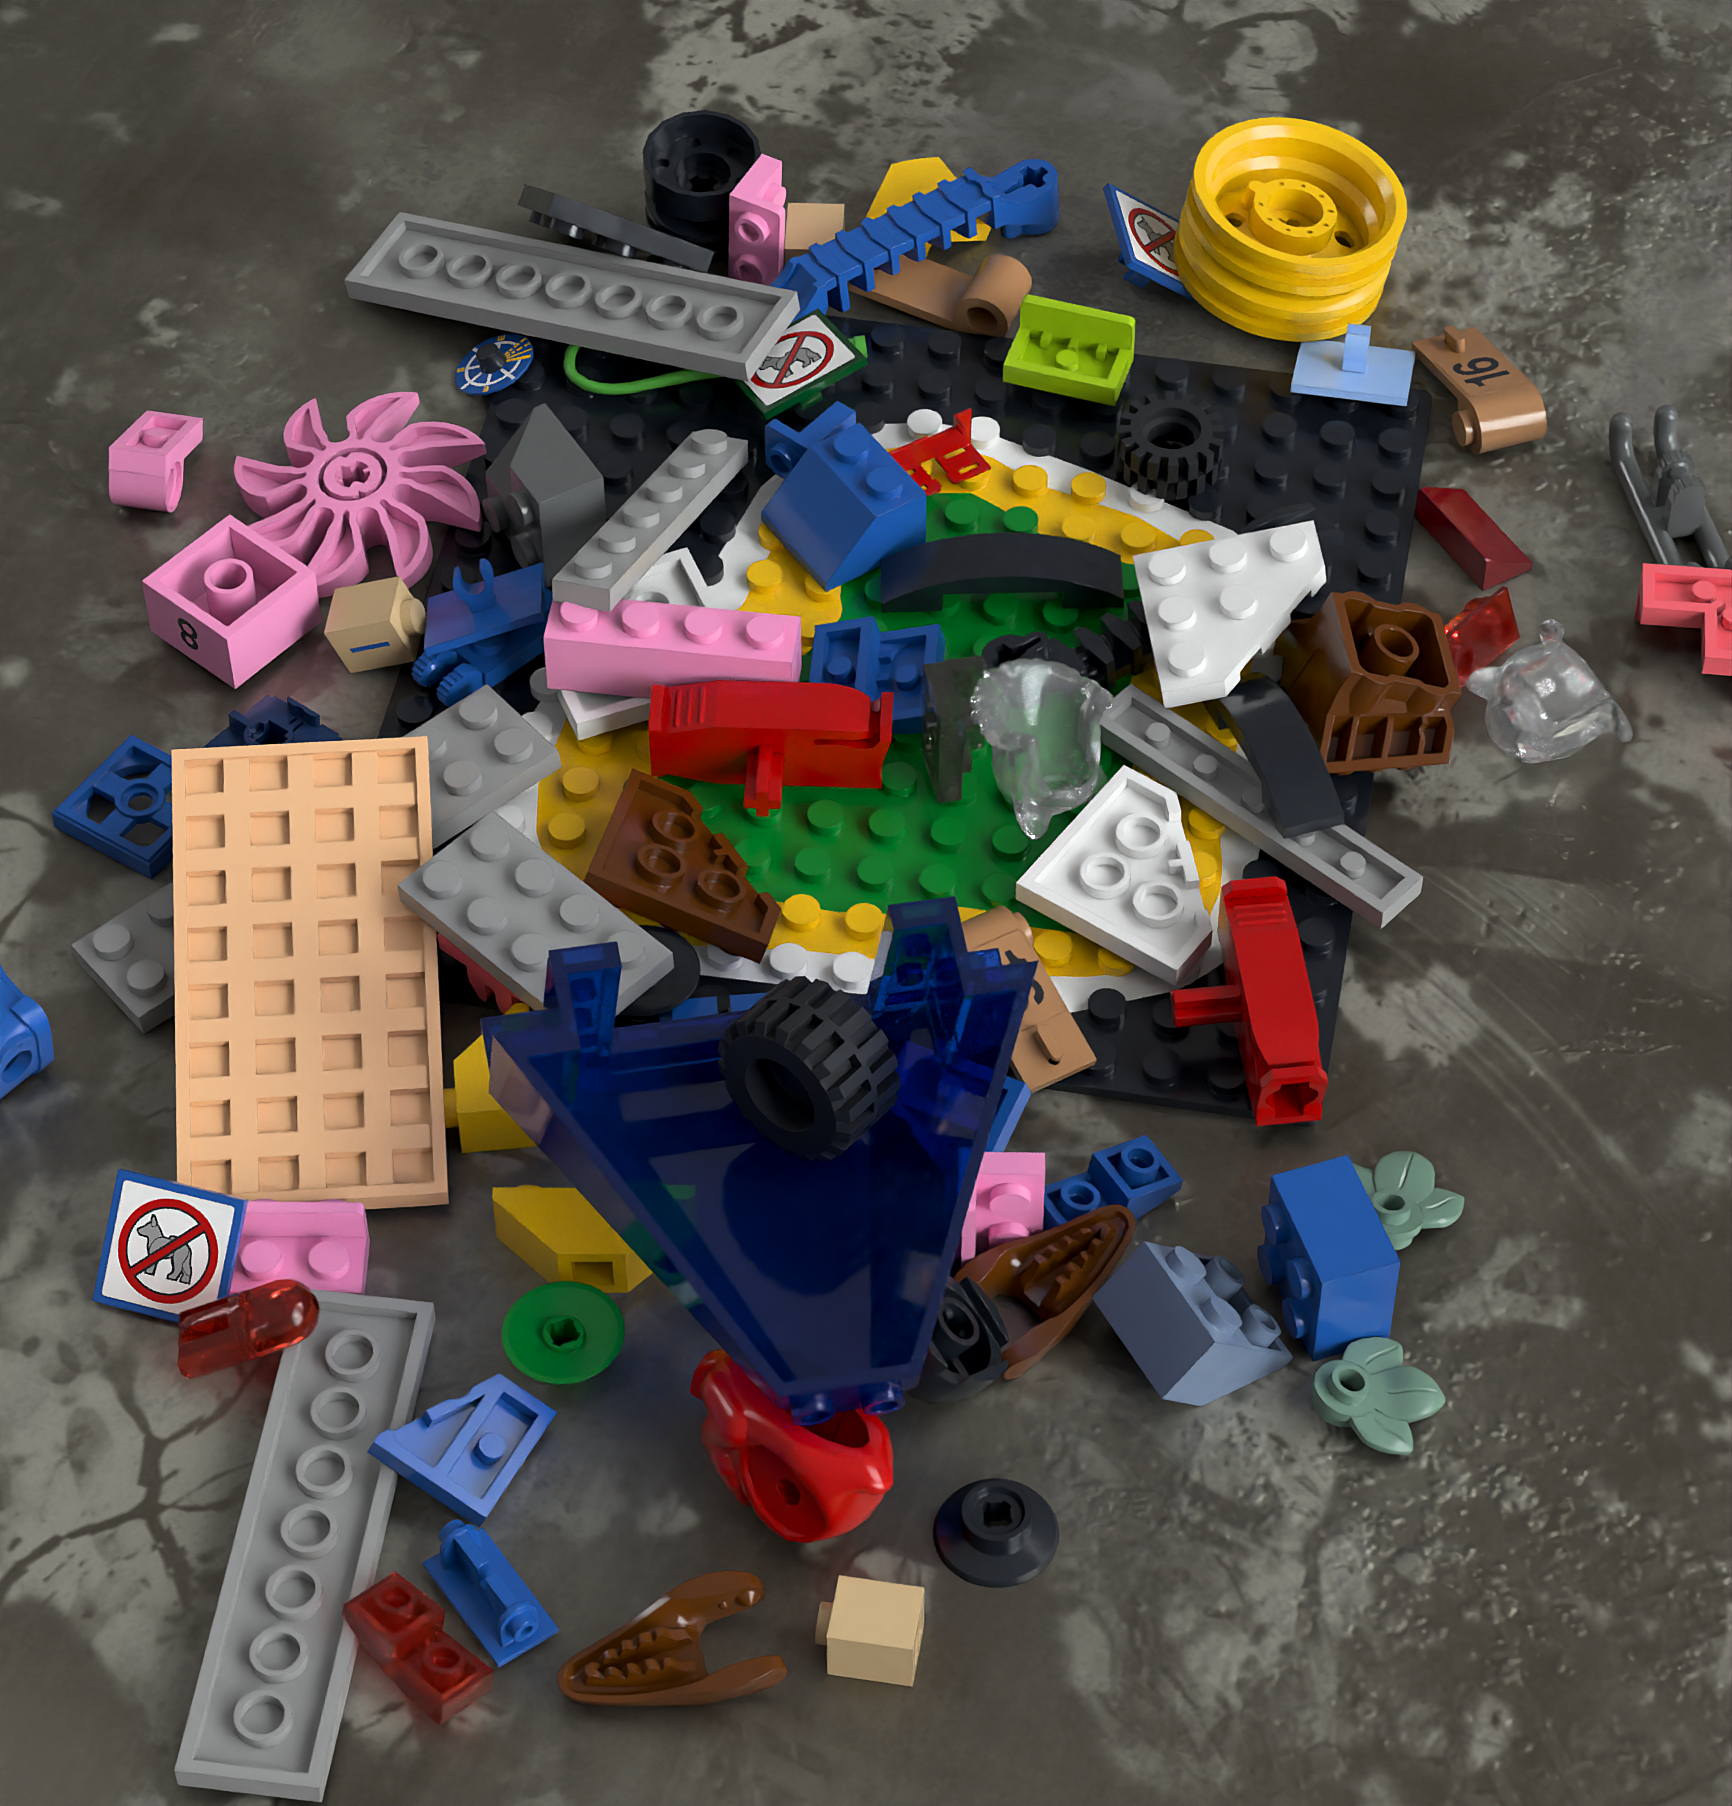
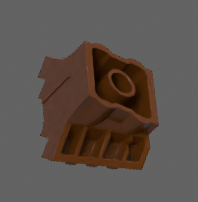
(1372, 683)

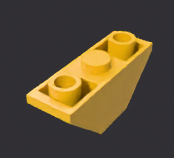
(565, 1238)

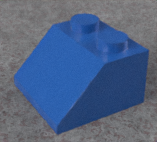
(846, 508)

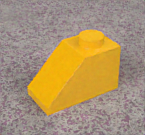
(471, 1108)

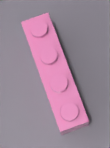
(666, 645)

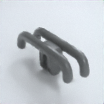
(1676, 498)

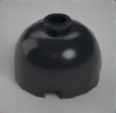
(963, 1346)

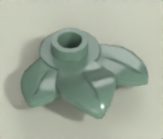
(1406, 1196)
(1375, 1394)

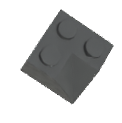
(544, 494)

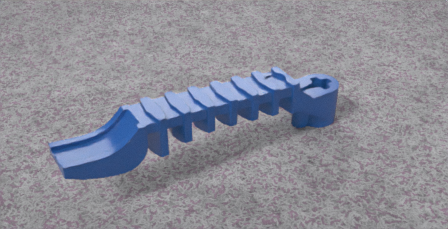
(1015, 200)

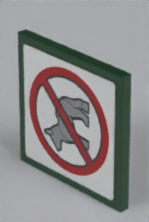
(801, 364)

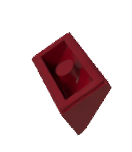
(1469, 536)

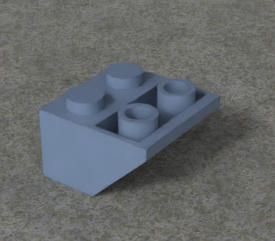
(1190, 1323)

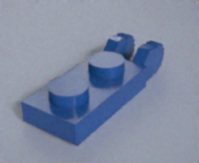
(483, 661)

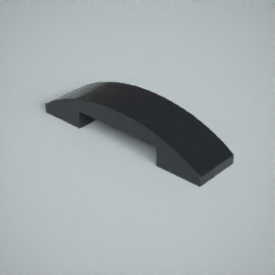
(1001, 564)
(1282, 753)

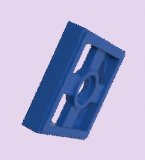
(129, 758)

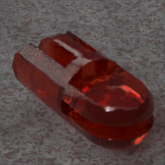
(245, 1326)

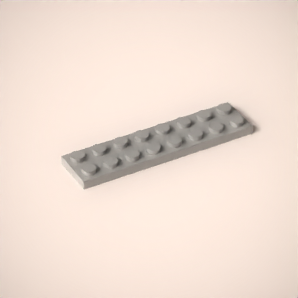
(574, 296)
(477, 762)
(302, 1550)

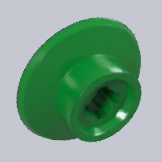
(552, 1315)

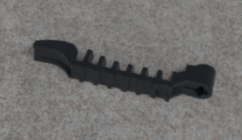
(1126, 645)

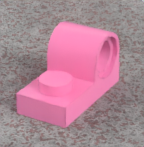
(149, 460)

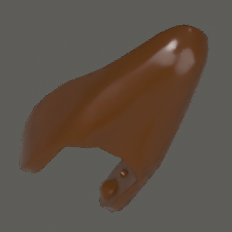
(1053, 1276)
(659, 1651)

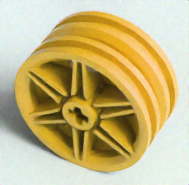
(1289, 229)

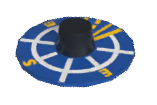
(494, 364)

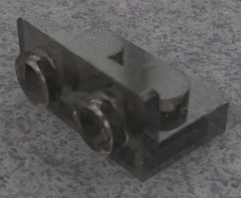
(947, 723)

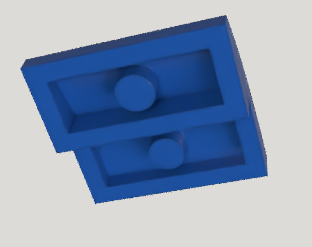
(878, 662)

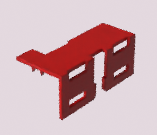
(956, 437)

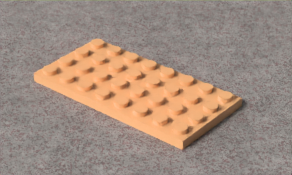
(305, 975)

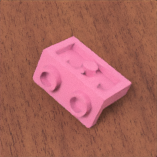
(757, 224)
(1004, 1202)
(307, 1241)

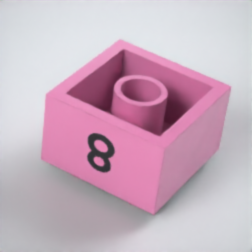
(232, 601)

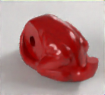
(795, 1477)

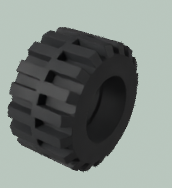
(809, 1068)

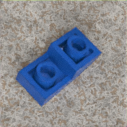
(1123, 1175)

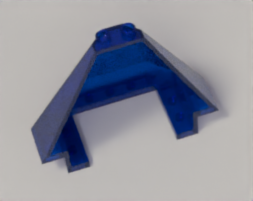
(792, 1265)

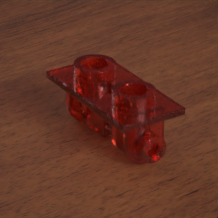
(1481, 633)

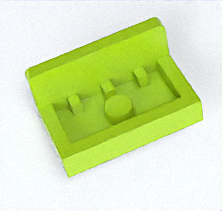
(1071, 350)

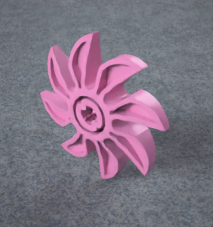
(363, 490)

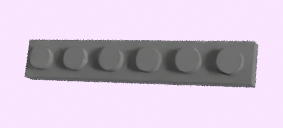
(650, 521)
(1231, 792)

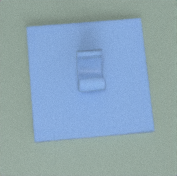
(1354, 369)

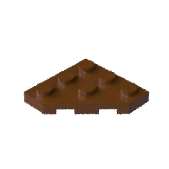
(677, 873)

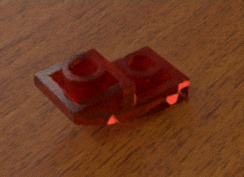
(408, 1642)

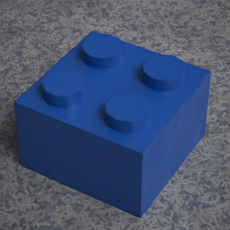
(1328, 1257)

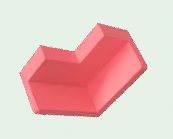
(1691, 600)

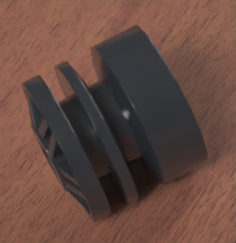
(691, 171)

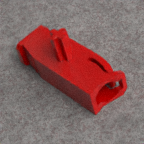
(769, 736)
(1266, 1000)

